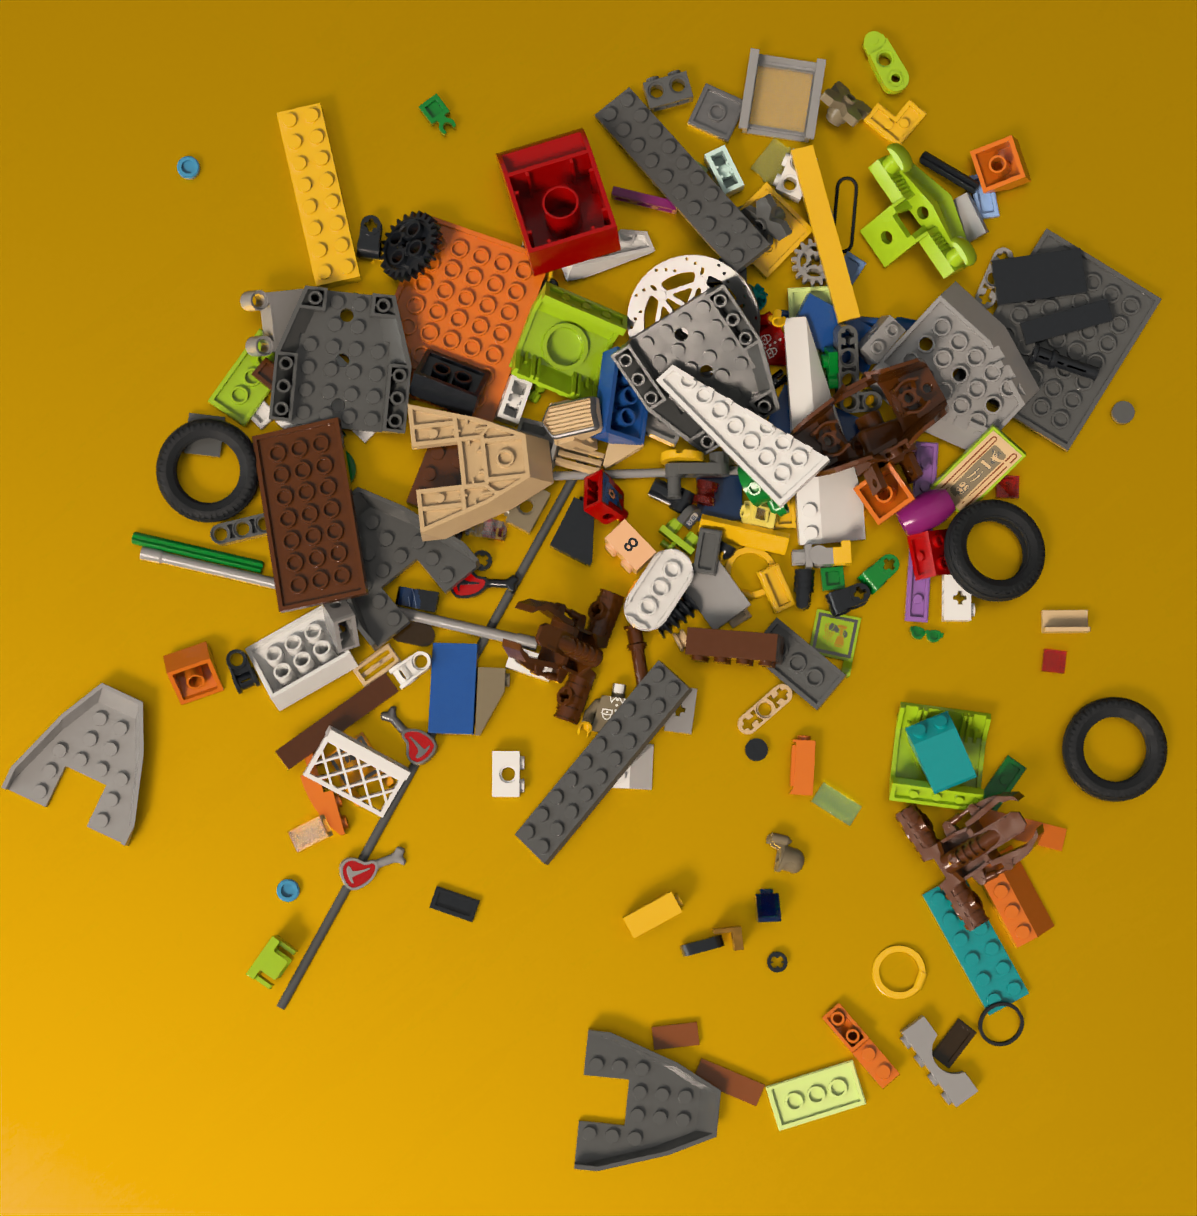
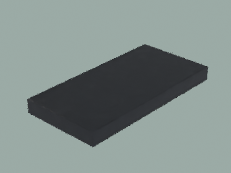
(1038, 276)

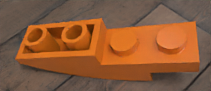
(325, 802)
(861, 1046)

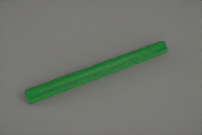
(197, 552)

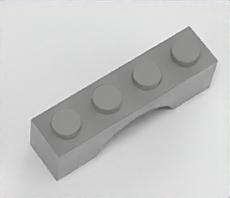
(920, 1037)

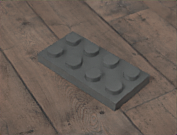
(804, 667)

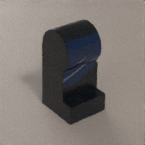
(418, 599)

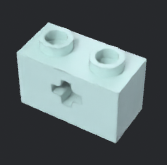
(724, 171)

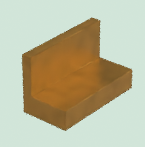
(736, 935)

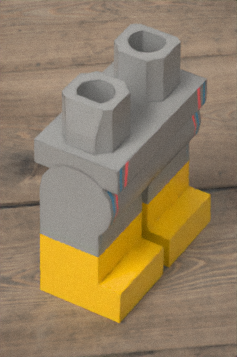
(823, 557)

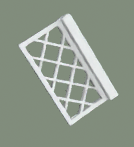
(365, 753)

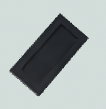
(454, 904)

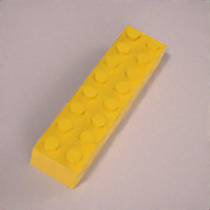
(319, 196)

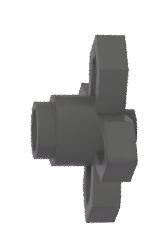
(768, 219)

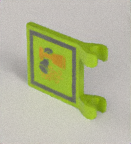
(836, 637)

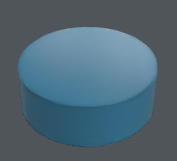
(188, 167)
(288, 890)

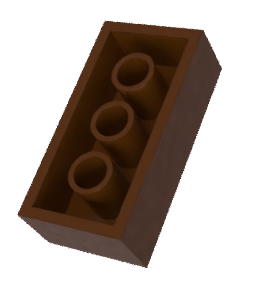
(438, 469)
(734, 646)

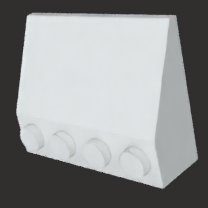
(299, 659)

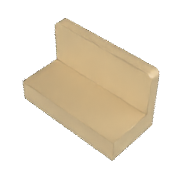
(1064, 621)

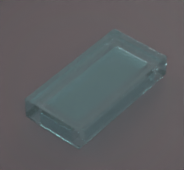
(836, 804)

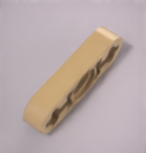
(781, 702)

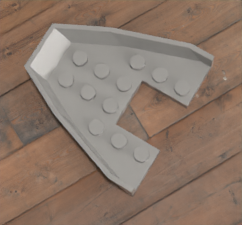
(96, 738)

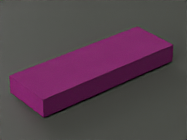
(643, 200)

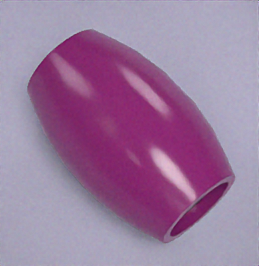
(926, 511)

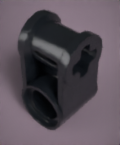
(369, 242)
(843, 600)
(242, 672)

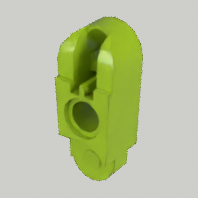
(878, 46)

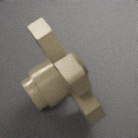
(843, 106)

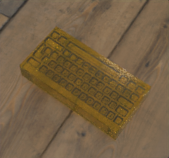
(310, 833)

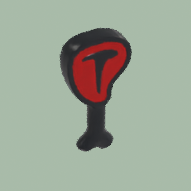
(476, 585)

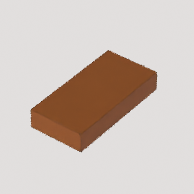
(675, 1035)

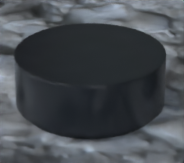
(756, 749)

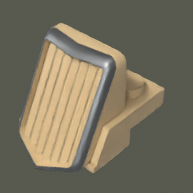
(574, 423)

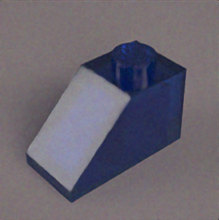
(767, 906)

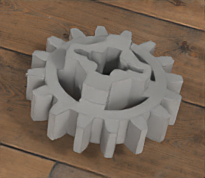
(808, 268)

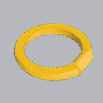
(744, 550)
(919, 982)

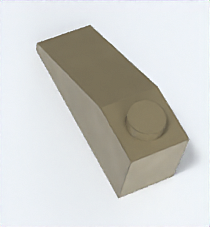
(489, 693)

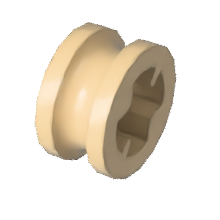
(680, 639)

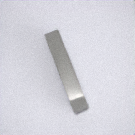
(981, 291)

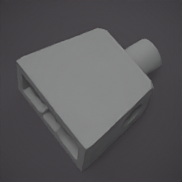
(338, 614)

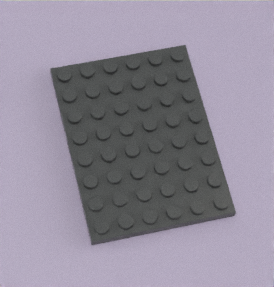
(1064, 397)

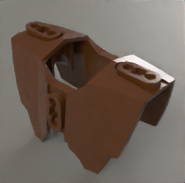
(914, 417)

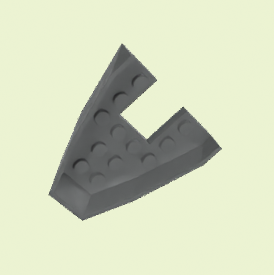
(390, 546)
(664, 1107)

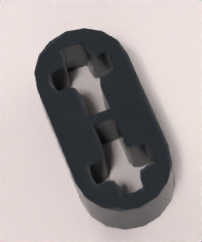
(702, 945)

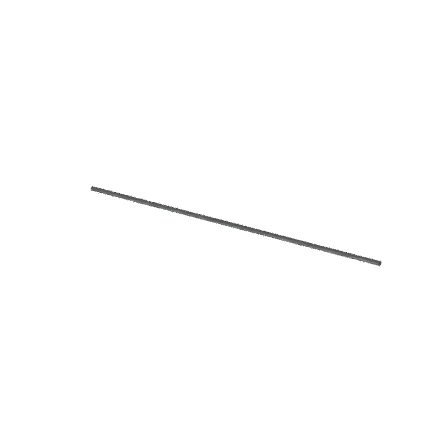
(379, 828)

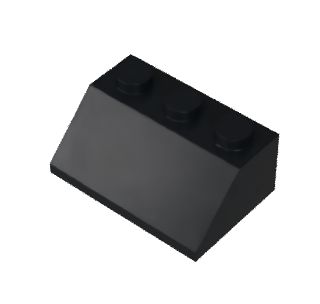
(448, 382)

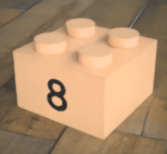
(629, 547)

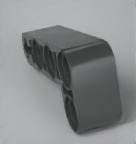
(852, 367)

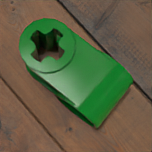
(876, 575)

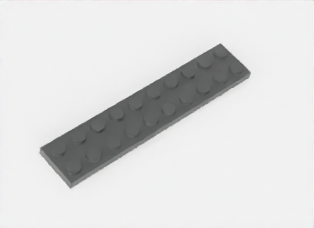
(682, 181)
(603, 762)

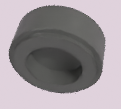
(1122, 412)

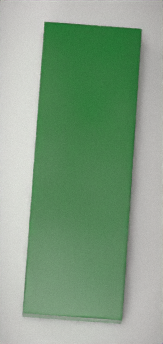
(1004, 779)

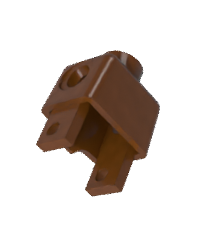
(873, 434)

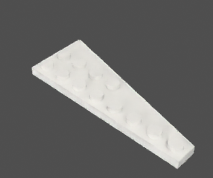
(762, 450)

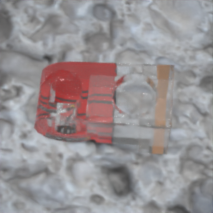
(490, 529)

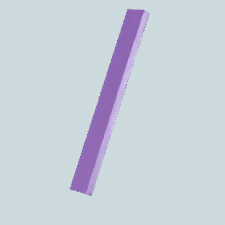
(918, 591)

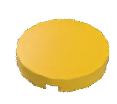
(685, 456)

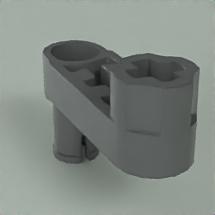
(716, 468)

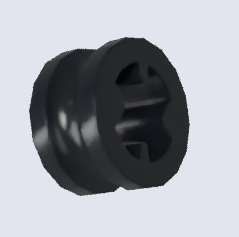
(482, 553)
(777, 969)

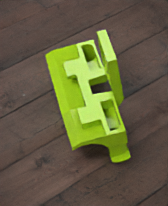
(910, 190)

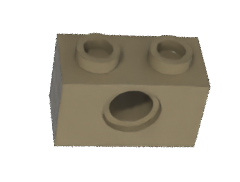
(527, 521)

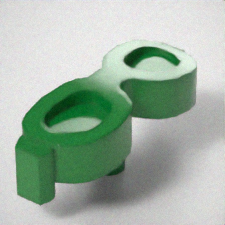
(932, 636)

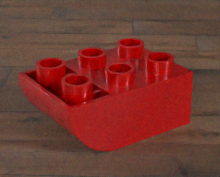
(559, 201)

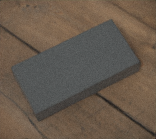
(707, 551)

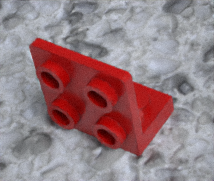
(928, 554)

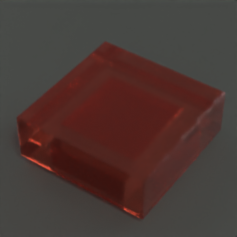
(1053, 661)

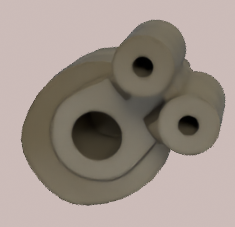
(787, 857)

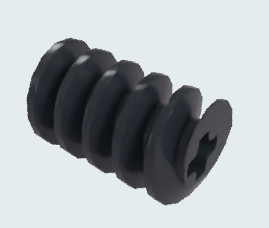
(683, 608)

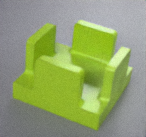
(271, 961)

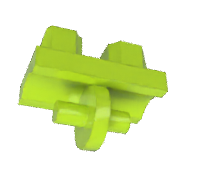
(670, 530)

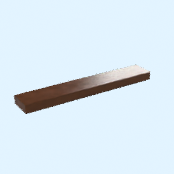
(339, 718)

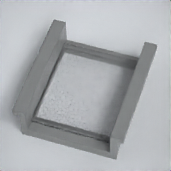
(781, 97)

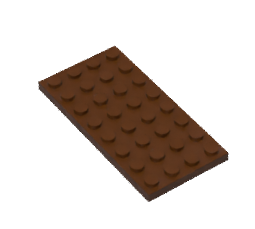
(310, 515)

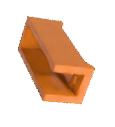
(802, 766)

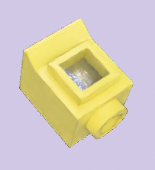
(757, 516)

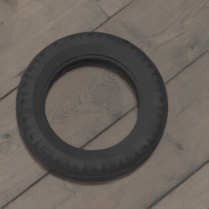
(167, 470)
(1026, 532)
(1154, 740)

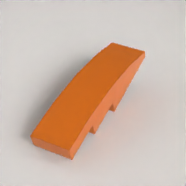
(1052, 837)

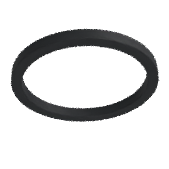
(1015, 1037)

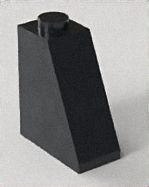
(575, 534)

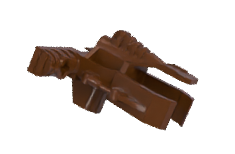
(569, 648)
(969, 850)

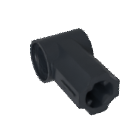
(660, 492)

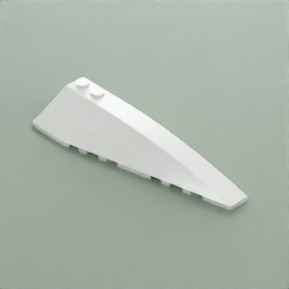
(827, 504)

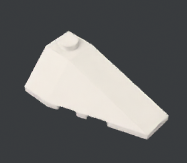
(633, 246)

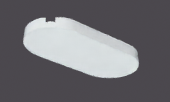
(658, 590)

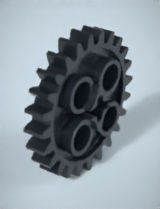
(410, 246)

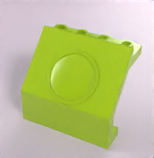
(565, 342)
(907, 778)

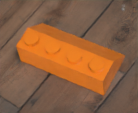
(1017, 903)

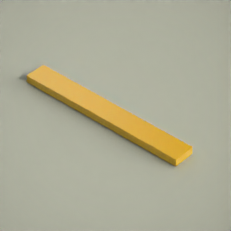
(825, 234)

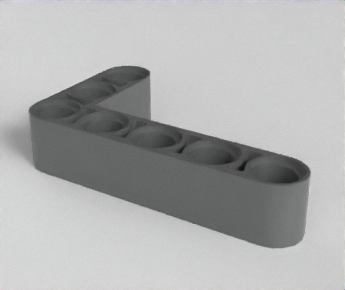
(232, 530)

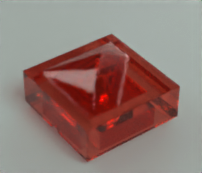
(1008, 488)

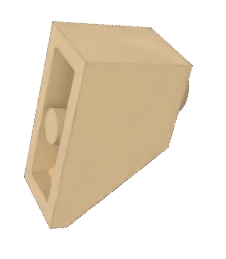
(618, 452)

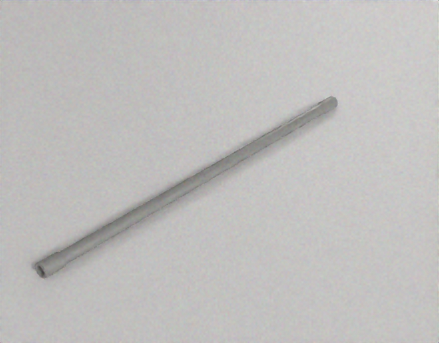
(160, 556)

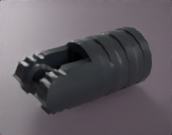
(803, 587)

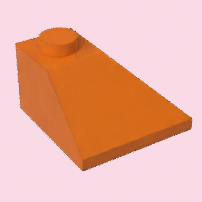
(891, 499)

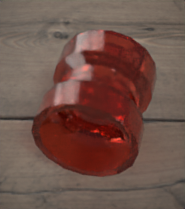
(705, 492)

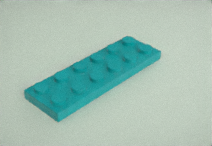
(978, 954)

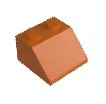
(1000, 165)
(193, 673)

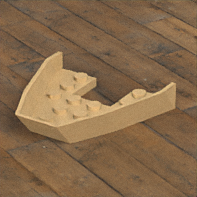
(496, 468)

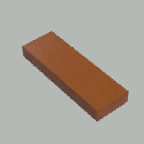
(730, 1082)

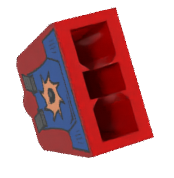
(603, 498)

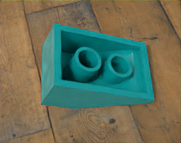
(940, 752)

